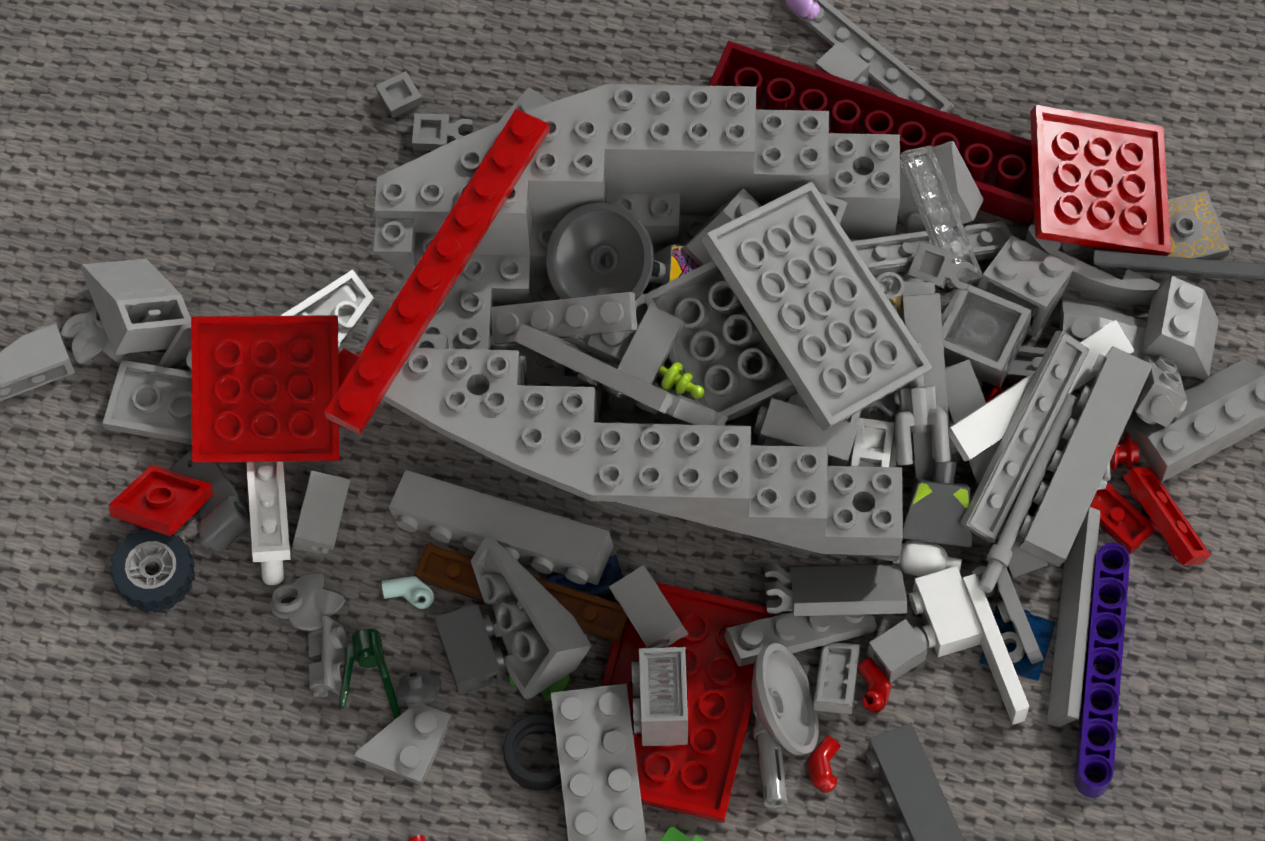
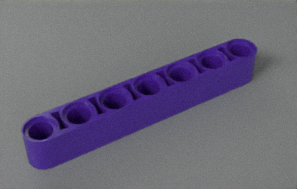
(1100, 686)

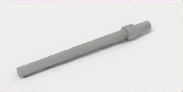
(1001, 553)

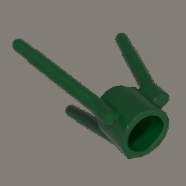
(368, 652)

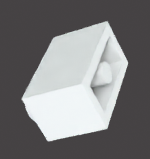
(946, 612)

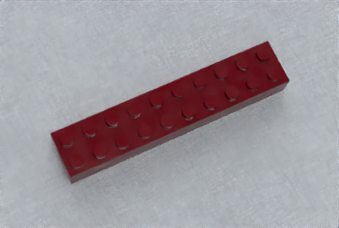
(994, 158)

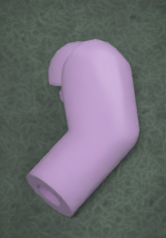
(804, 8)

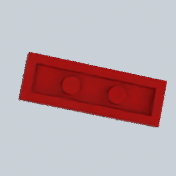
(1166, 516)

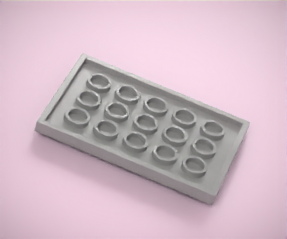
(816, 305)

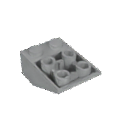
(135, 305)

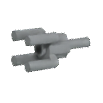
(920, 414)

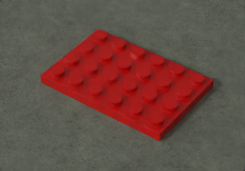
(699, 775)

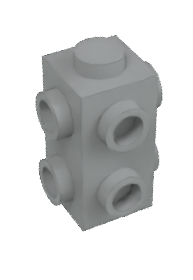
(1162, 393)

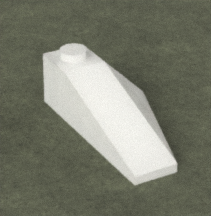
(343, 297)

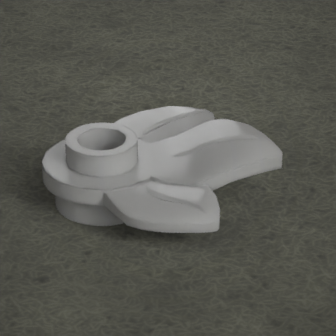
(88, 337)
(305, 602)

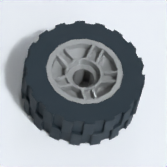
(152, 550)

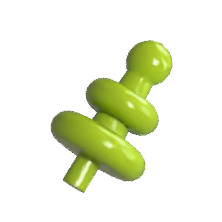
(682, 382)

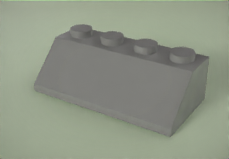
(1215, 417)

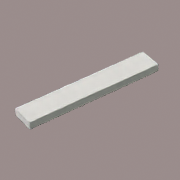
(992, 419)

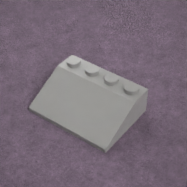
(720, 344)

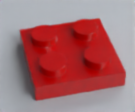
(160, 500)

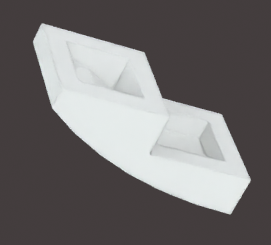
(872, 443)

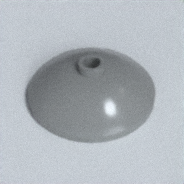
(784, 700)

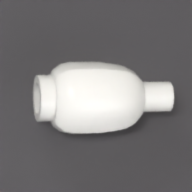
(924, 558)

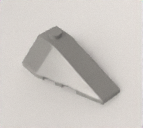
(536, 629)

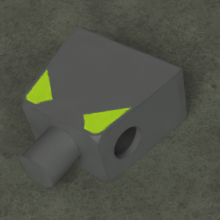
(938, 508)

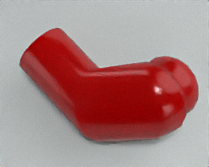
(878, 686)
(819, 765)

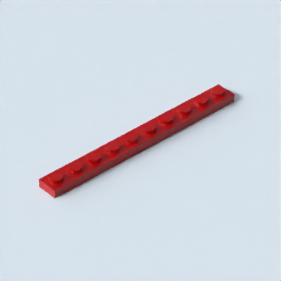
(436, 272)

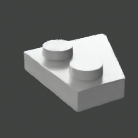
(407, 743)

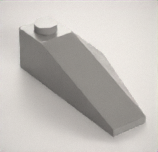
(1085, 317)

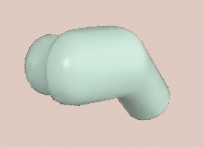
(411, 589)

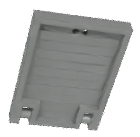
(597, 369)

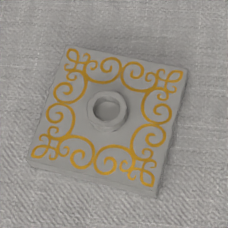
(1195, 228)

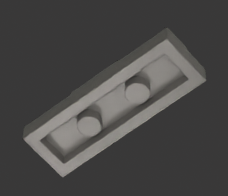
(1012, 610)

